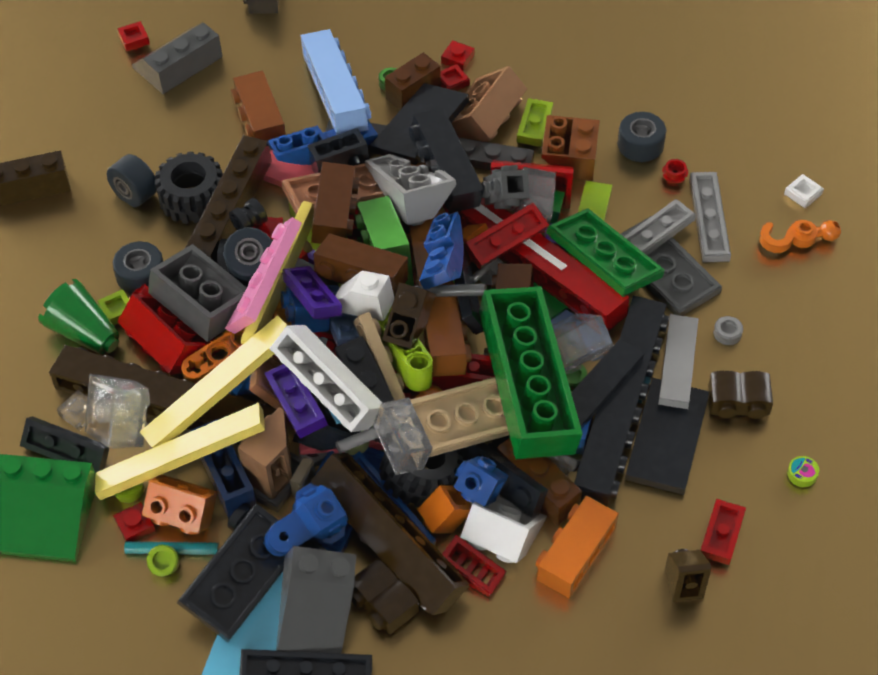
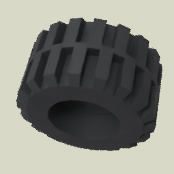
(186, 172)
(420, 484)

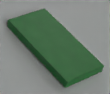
(605, 252)

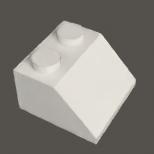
(501, 529)

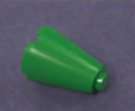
(79, 318)

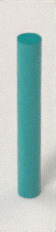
(182, 548)

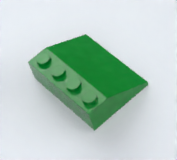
(44, 506)

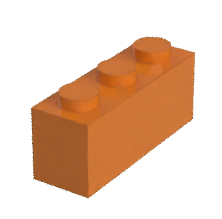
(576, 546)

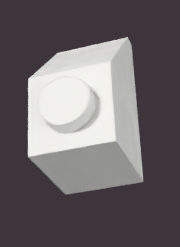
(365, 294)

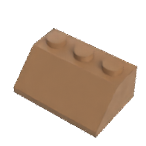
(489, 105)

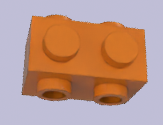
(179, 504)

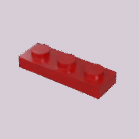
(506, 235)

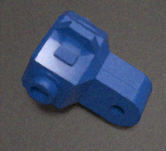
(314, 518)

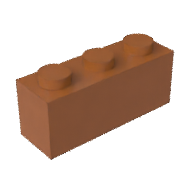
(257, 106)

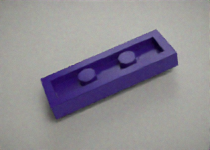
(312, 292)
(296, 401)

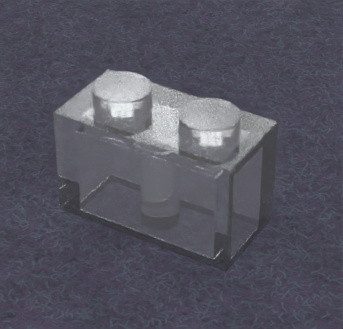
(402, 436)

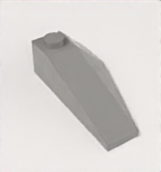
(412, 189)

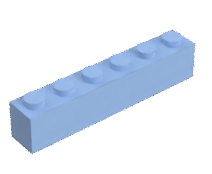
(335, 82)

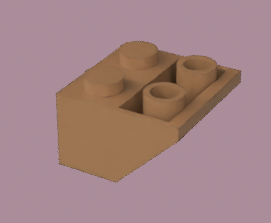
(268, 456)

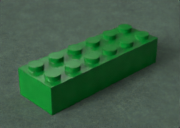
(529, 373)

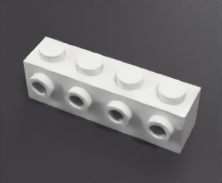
(326, 377)

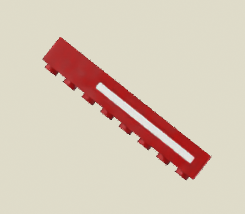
(556, 270)

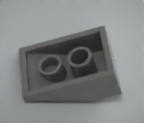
(315, 600)

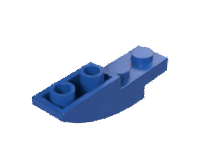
(294, 149)
(444, 251)

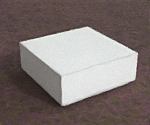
(803, 191)

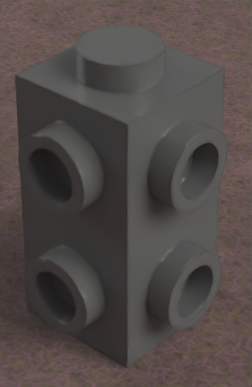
(506, 187)

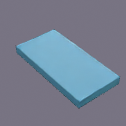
(256, 633)

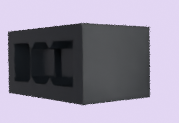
(344, 148)

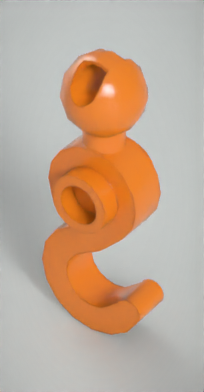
(800, 233)

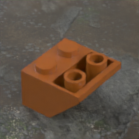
(571, 144)

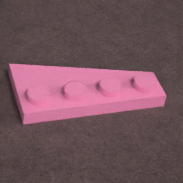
(264, 277)

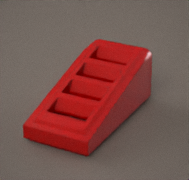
(477, 558)

